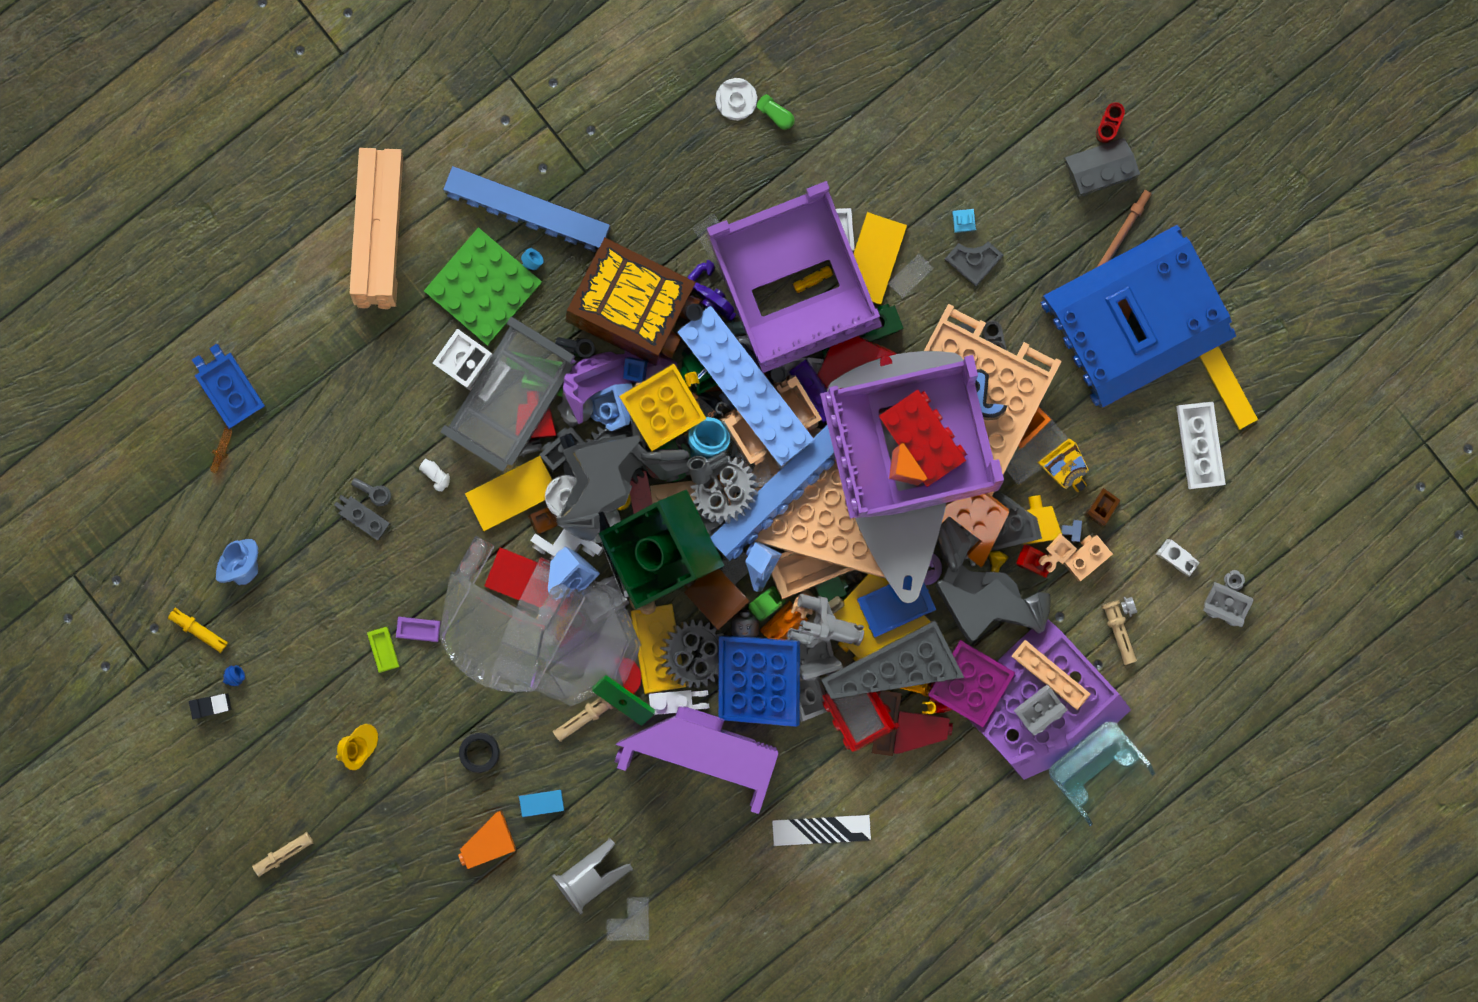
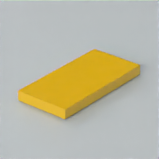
(877, 252)
(510, 493)
(651, 631)

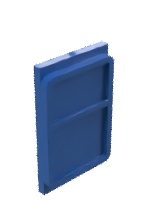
(887, 611)

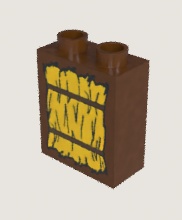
(632, 302)

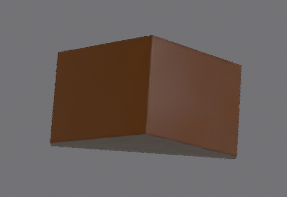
(1102, 507)

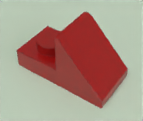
(1029, 560)

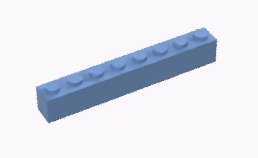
(526, 208)
(776, 496)

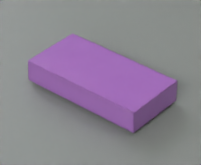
(418, 629)

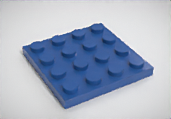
(759, 680)

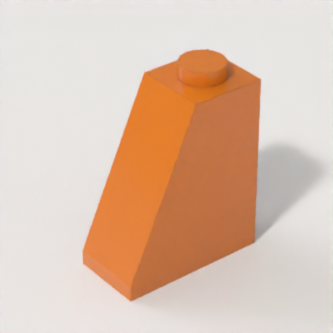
(488, 843)

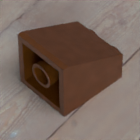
(716, 597)

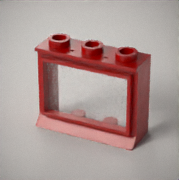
(860, 718)

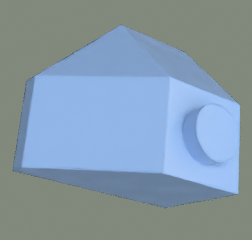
(609, 408)
(760, 564)
(571, 570)

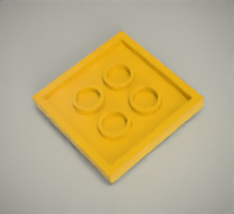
(662, 407)

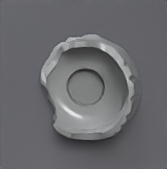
(568, 415)

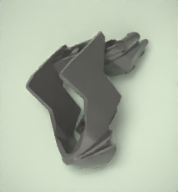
(603, 478)
(983, 597)

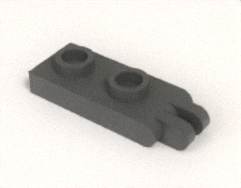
(362, 517)

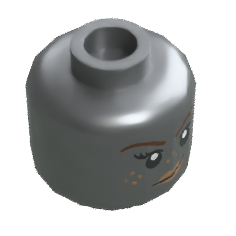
(745, 624)

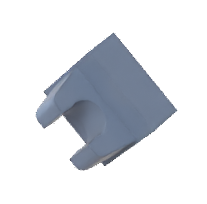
(1074, 530)

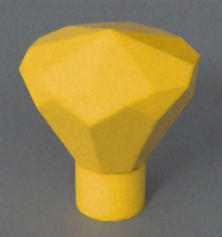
(997, 560)

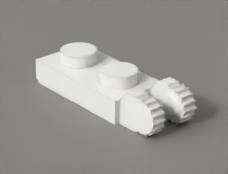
(669, 701)

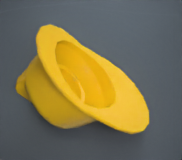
(357, 747)

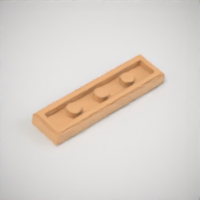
(1051, 675)

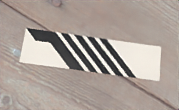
(821, 830)

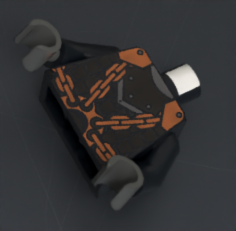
(708, 405)

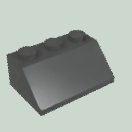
(1102, 167)

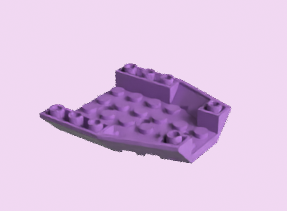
(1038, 753)

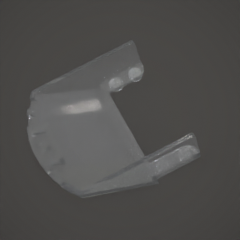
(493, 638)

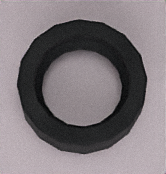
(479, 768)

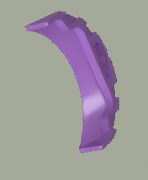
(600, 373)

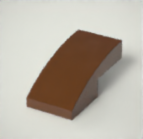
(543, 520)

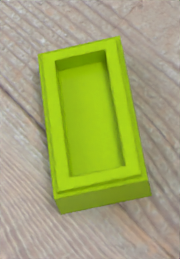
(383, 649)

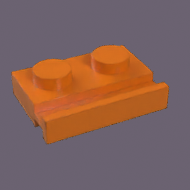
(781, 623)

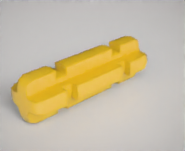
(812, 279)

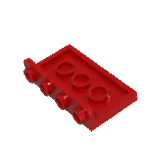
(924, 436)

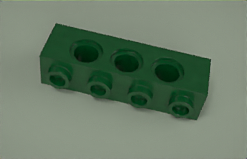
(892, 325)

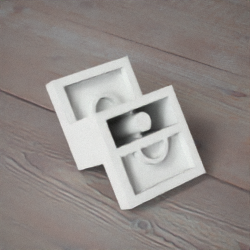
(463, 359)
(565, 540)

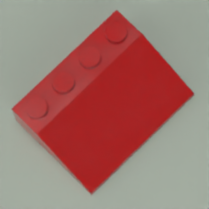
(850, 355)

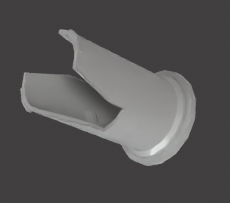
(583, 883)

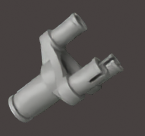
(824, 625)

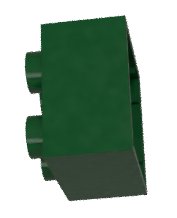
(661, 549)

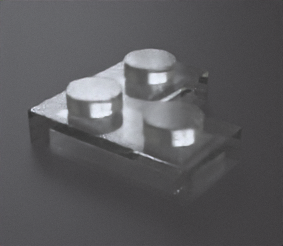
(635, 926)

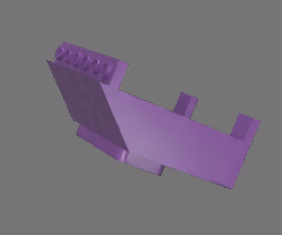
(779, 245)
(863, 451)
(701, 744)

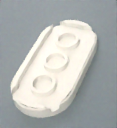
(558, 493)

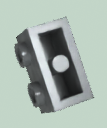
(552, 452)

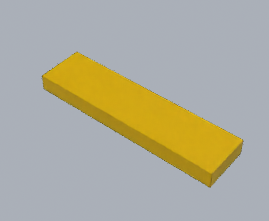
(1228, 388)

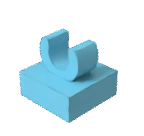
(963, 220)

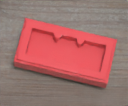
(640, 494)

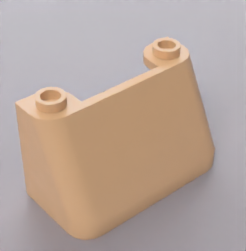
(743, 434)

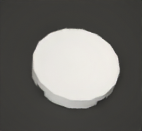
(736, 99)

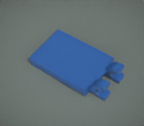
(227, 387)

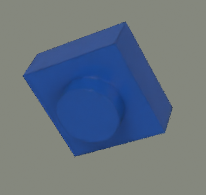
(635, 369)

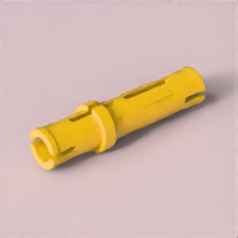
(193, 627)

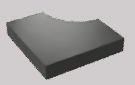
(974, 262)

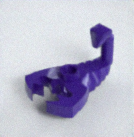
(711, 297)

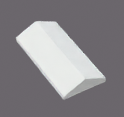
(1201, 445)

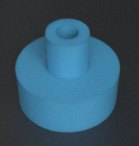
(532, 259)

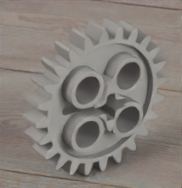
(741, 481)

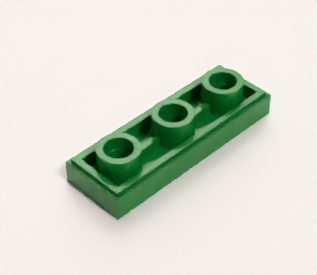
(623, 700)

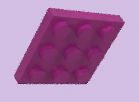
(980, 688)

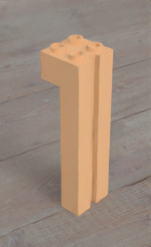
(376, 228)
(799, 573)

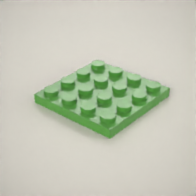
(483, 286)

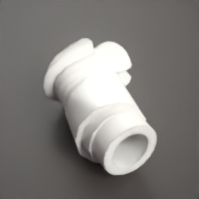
(433, 471)

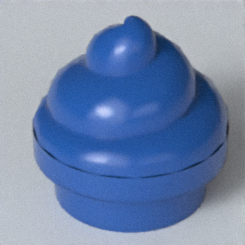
(233, 676)

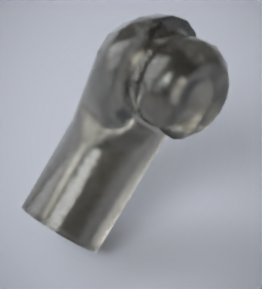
(855, 576)

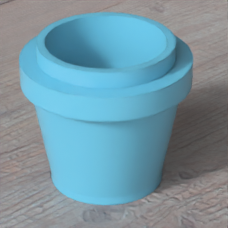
(708, 438)

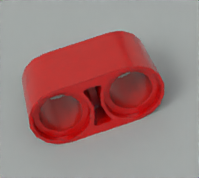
(1110, 122)

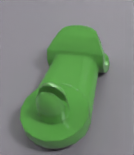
(778, 114)

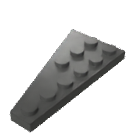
(906, 662)

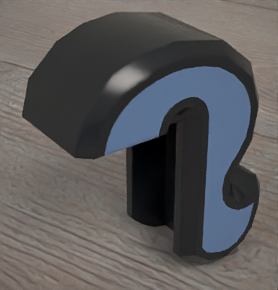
(989, 411)

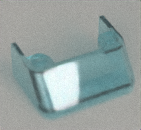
(1089, 758)

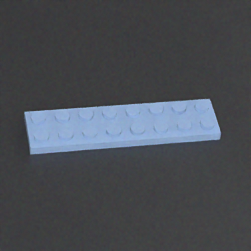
(746, 386)

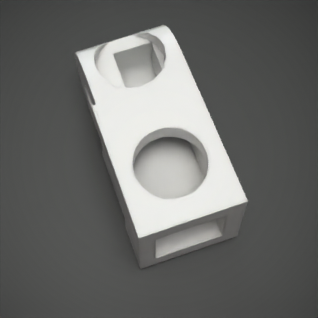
(1177, 557)

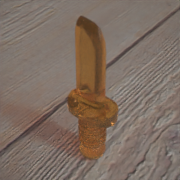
(220, 452)

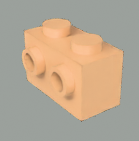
(1087, 557)

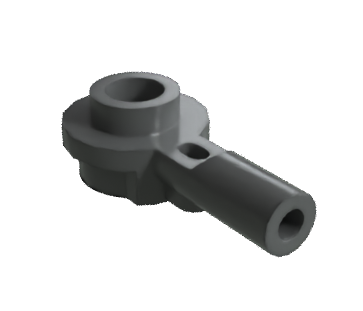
(379, 495)

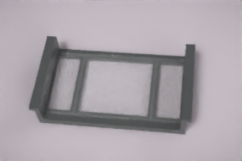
(511, 396)

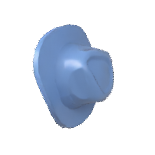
(238, 562)

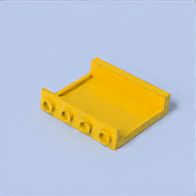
(852, 613)

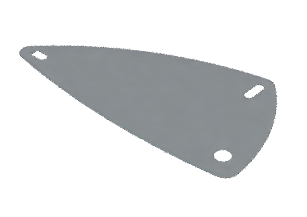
(906, 540)

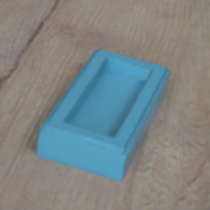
(541, 803)

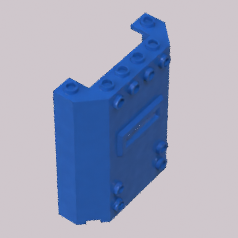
(1170, 301)

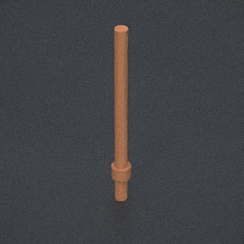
(1136, 210)

